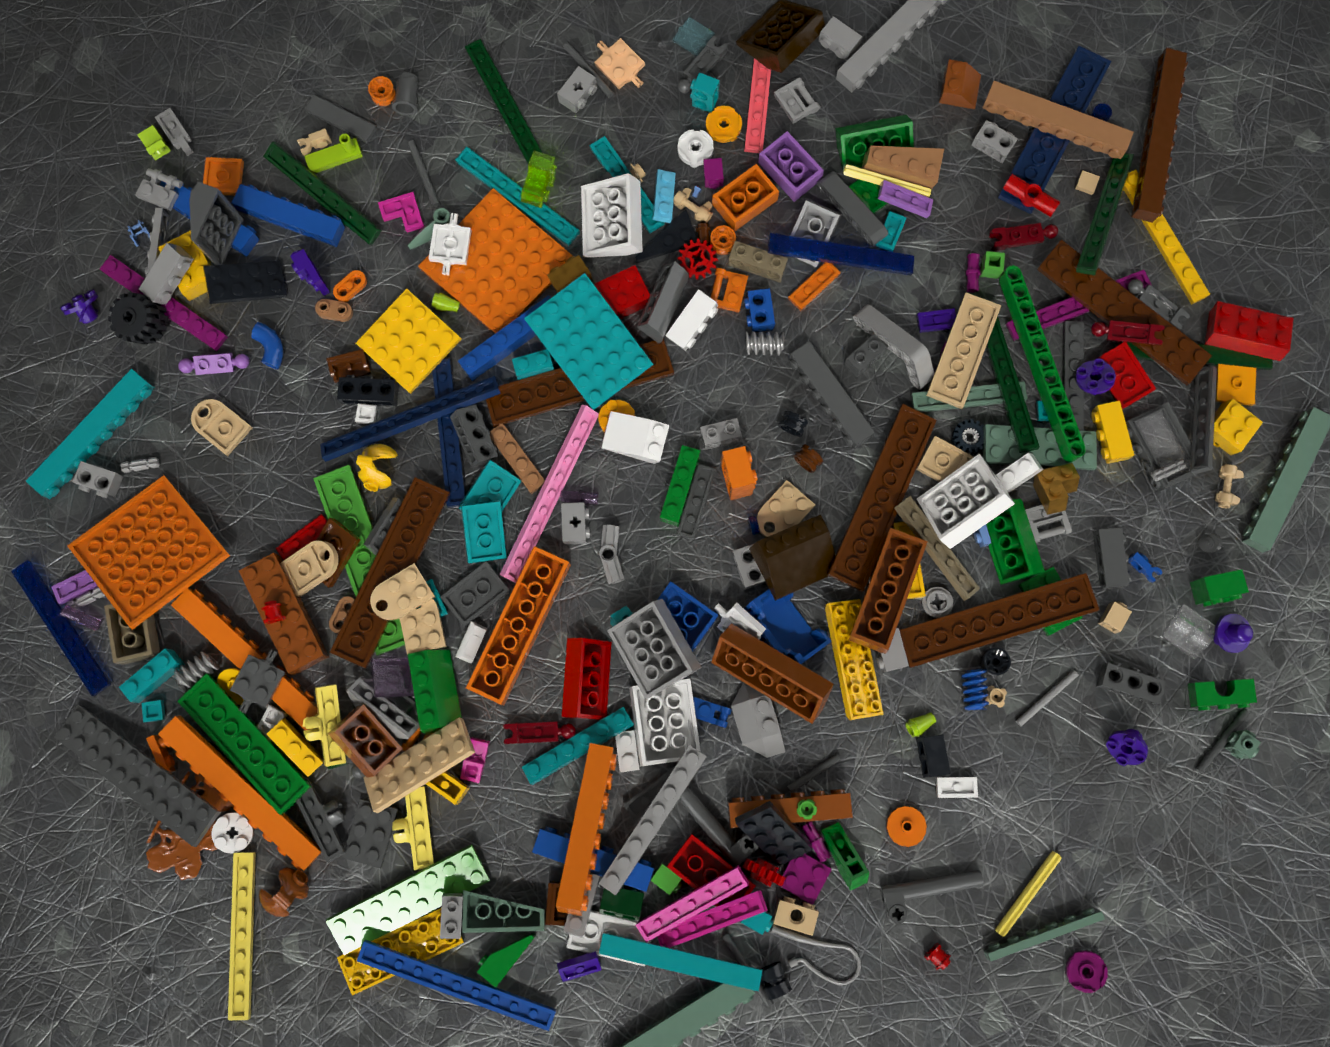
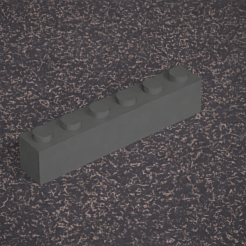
(831, 395)

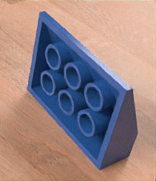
(690, 615)

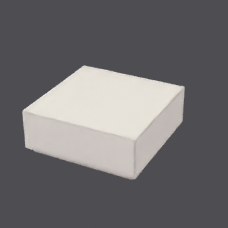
(366, 414)

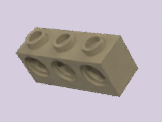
(757, 261)

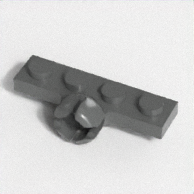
(322, 822)

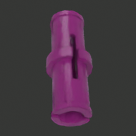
(973, 273)
(816, 840)

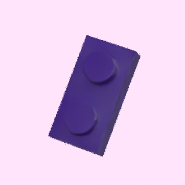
(936, 320)
(579, 966)

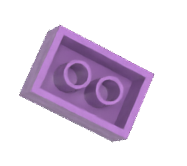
(790, 166)

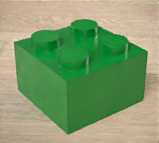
(1219, 588)

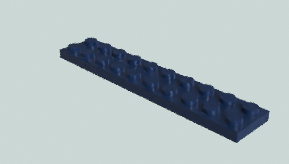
(1046, 149)

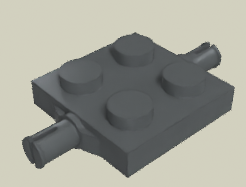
(257, 681)

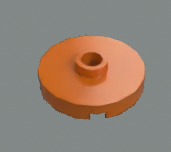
(896, 822)

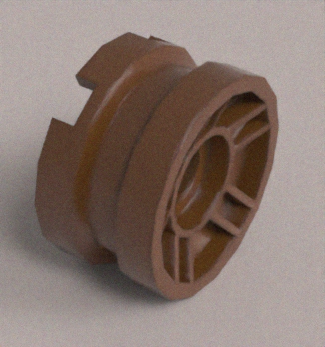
(808, 458)

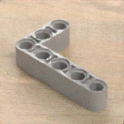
(899, 342)

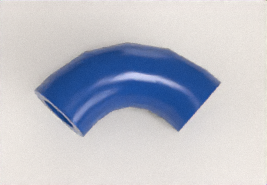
(272, 345)

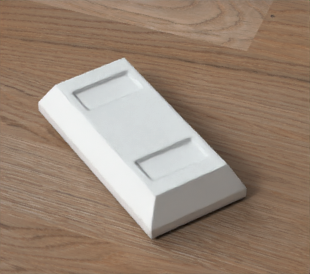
(471, 642)

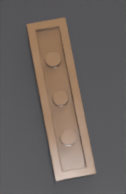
(516, 458)

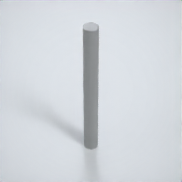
(1047, 698)

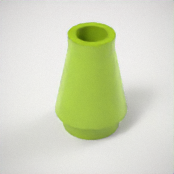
(444, 303)
(918, 725)

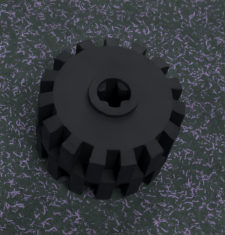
(137, 318)

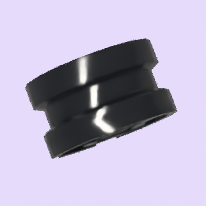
(793, 423)
(1001, 656)

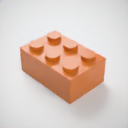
(745, 197)
(737, 472)

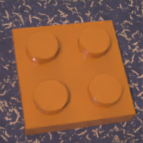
(223, 174)

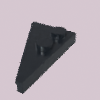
(670, 239)

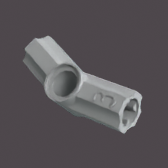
(611, 566)

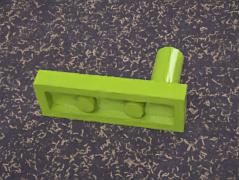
(341, 153)

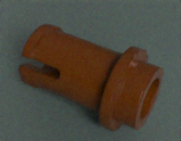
(703, 232)

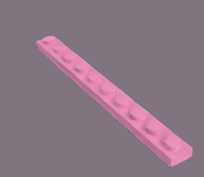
(549, 493)

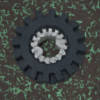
(968, 427)

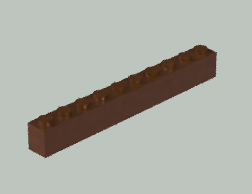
(1159, 135)

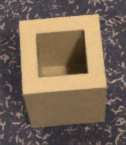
(1115, 617)

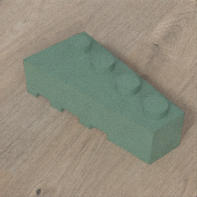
(492, 914)

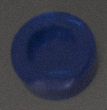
(1102, 112)
(753, 525)

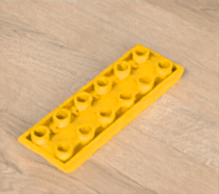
(853, 663)
(415, 939)

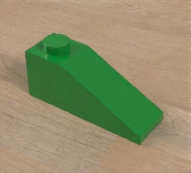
(845, 856)
(501, 961)

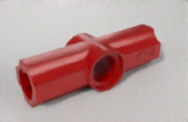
(1042, 201)

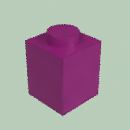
(713, 173)

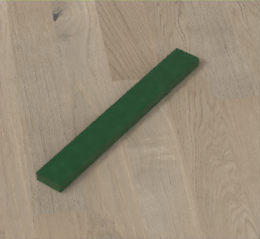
(502, 99)
(322, 193)
(1104, 215)
(1220, 356)
(1011, 391)

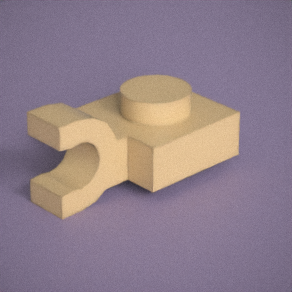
(317, 140)

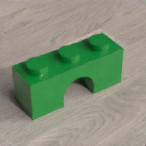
(1238, 692)

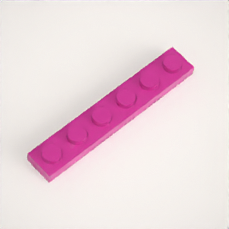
(692, 903)
(714, 919)

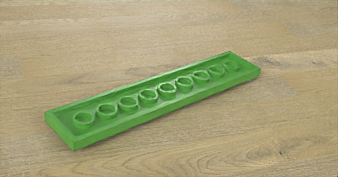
(345, 504)

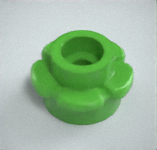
(806, 814)

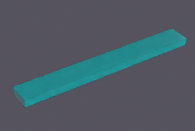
(512, 192)
(681, 961)

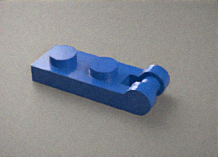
(705, 711)

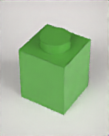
(992, 264)
(666, 879)

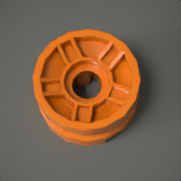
(377, 86)
(717, 235)

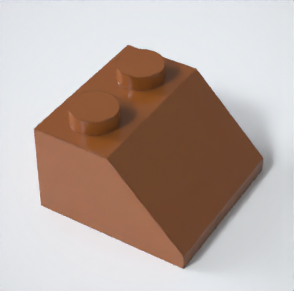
(960, 85)

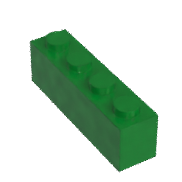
(680, 485)

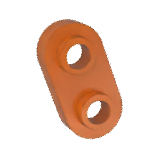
(348, 284)

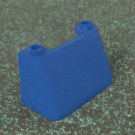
(786, 627)

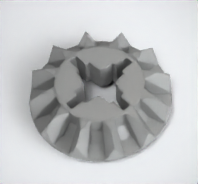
(944, 608)

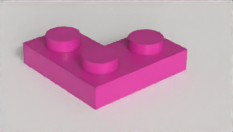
(405, 207)

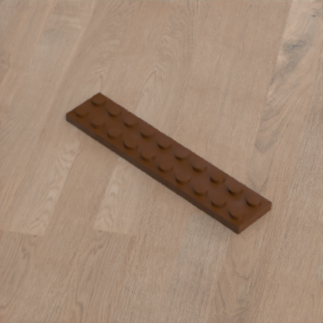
(1113, 302)
(555, 390)
(881, 494)
(399, 550)
(998, 620)

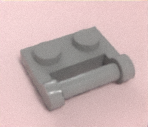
(792, 103)
(1037, 517)

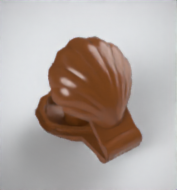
(292, 886)

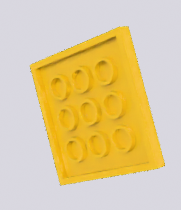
(408, 341)

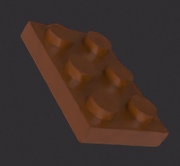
(344, 543)

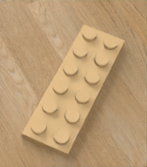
(963, 350)
(419, 765)

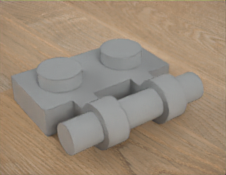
(156, 194)

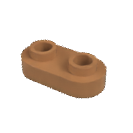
(333, 309)
(340, 613)

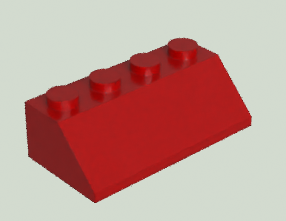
(586, 678)

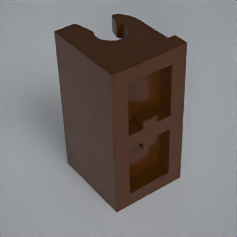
(350, 363)
(554, 917)

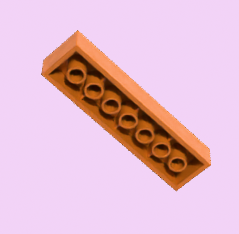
(518, 626)
(585, 830)

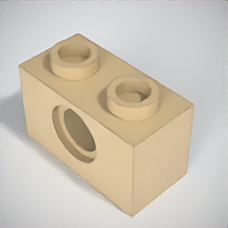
(804, 924)

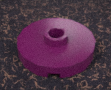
(1096, 974)

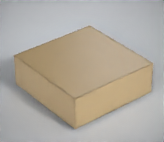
(1087, 182)

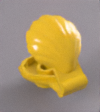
(369, 475)

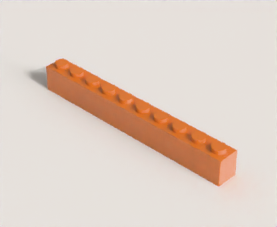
(237, 648)
(240, 792)

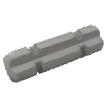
(140, 464)
(1168, 470)
(86, 598)

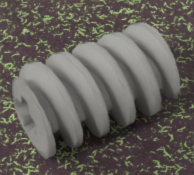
(764, 343)
(195, 671)

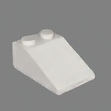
(635, 437)

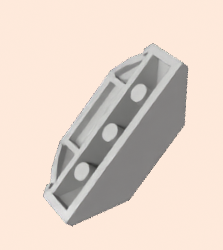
(395, 714)
(757, 722)

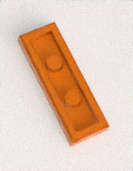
(814, 285)

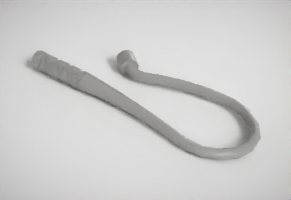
(799, 938)

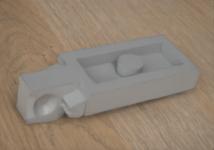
(174, 130)

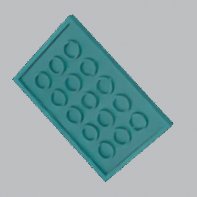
(588, 341)

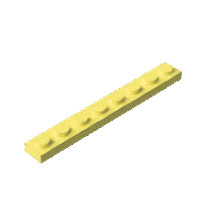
(241, 936)

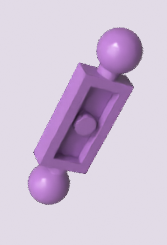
(214, 363)

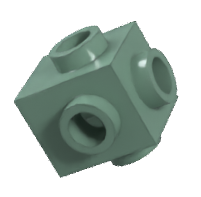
(1237, 745)

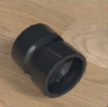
(774, 982)

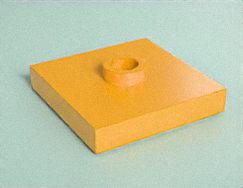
(1236, 384)

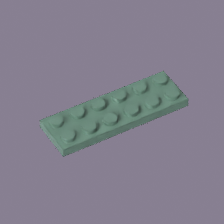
(1002, 448)

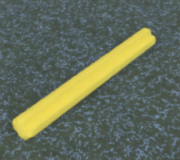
(877, 178)
(1028, 894)

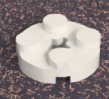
(695, 138)
(222, 839)

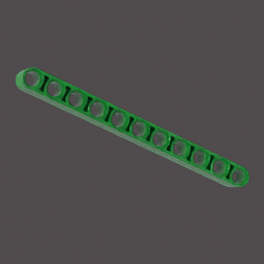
(1040, 371)

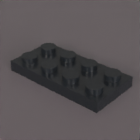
(244, 282)
(773, 833)

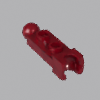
(1021, 235)
(1128, 332)
(538, 732)

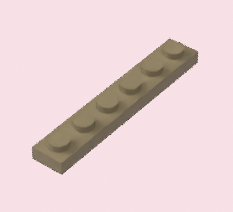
(938, 551)

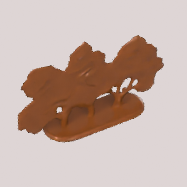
(180, 853)

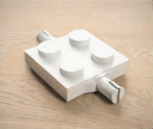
(450, 244)
(741, 619)

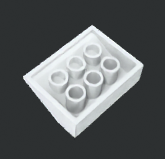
(612, 217)
(964, 501)
(664, 723)

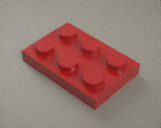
(1131, 379)

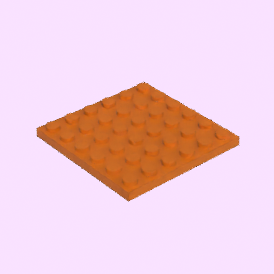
(504, 263)
(148, 552)

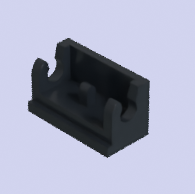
(933, 756)

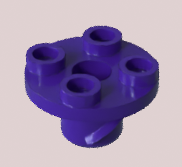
(82, 307)
(1095, 376)
(1233, 633)
(1127, 747)

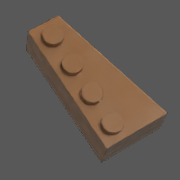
(905, 163)

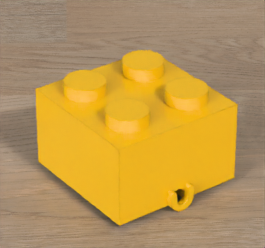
(1234, 427)

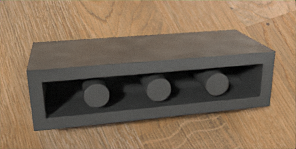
(663, 301)

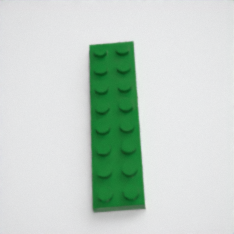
(244, 744)

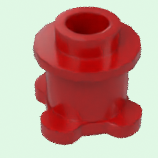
(272, 612)
(938, 957)

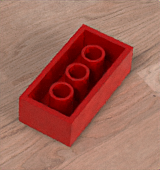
(624, 292)
(1249, 331)
(700, 864)

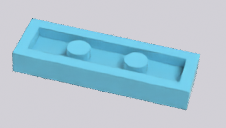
(664, 196)

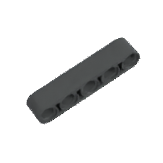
(852, 208)

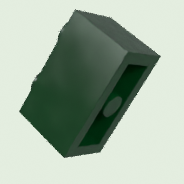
(624, 905)

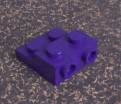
(307, 270)

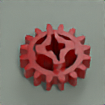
(705, 262)
(764, 872)

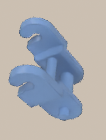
(134, 235)

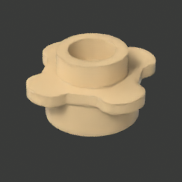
(637, 172)
(1001, 693)

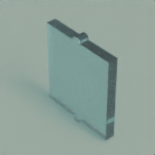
(693, 36)

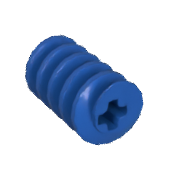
(974, 690)

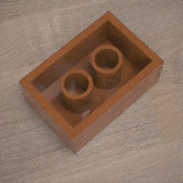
(365, 741)

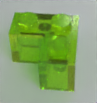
(539, 179)

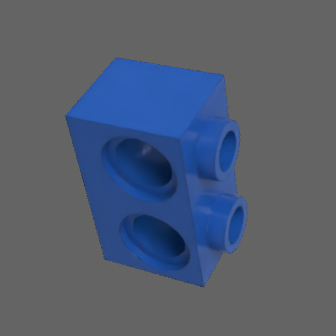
(763, 310)

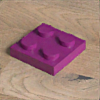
(805, 877)

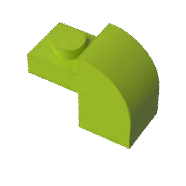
(154, 142)

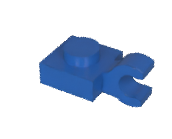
(1141, 564)

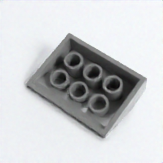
(654, 648)

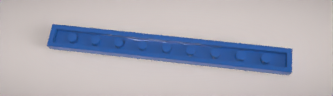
(456, 985)

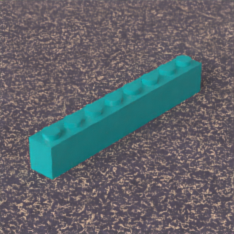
(90, 434)

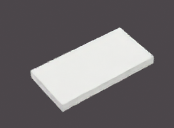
(602, 924)

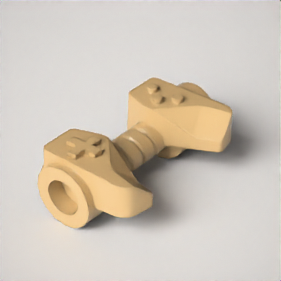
(701, 213)
(1224, 497)

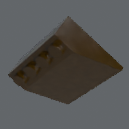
(782, 34)
(795, 556)

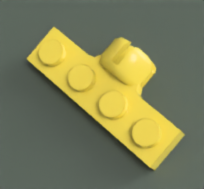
(323, 722)
(416, 829)

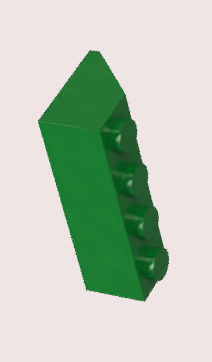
(856, 139)
(1014, 545)
(434, 689)

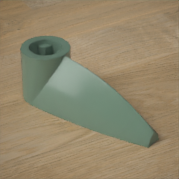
(425, 233)

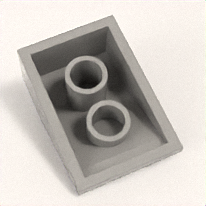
(815, 223)

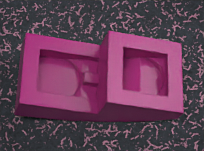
(474, 764)

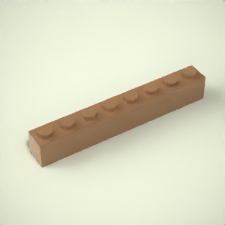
(1058, 120)

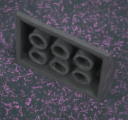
(212, 222)

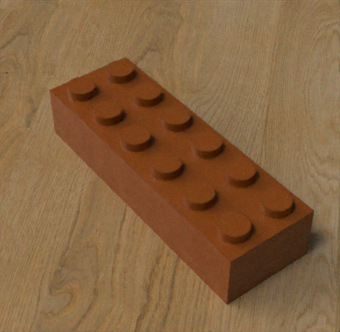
(888, 591)
(296, 635)
(772, 673)
(829, 806)

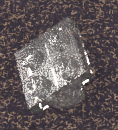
(1189, 631)

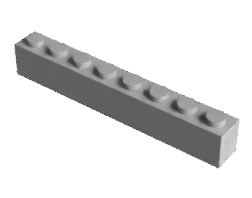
(885, 41)
(652, 820)

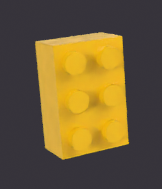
(193, 282)

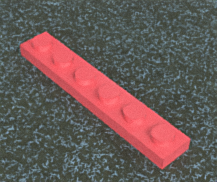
(757, 108)

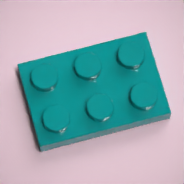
(492, 485)
(483, 531)

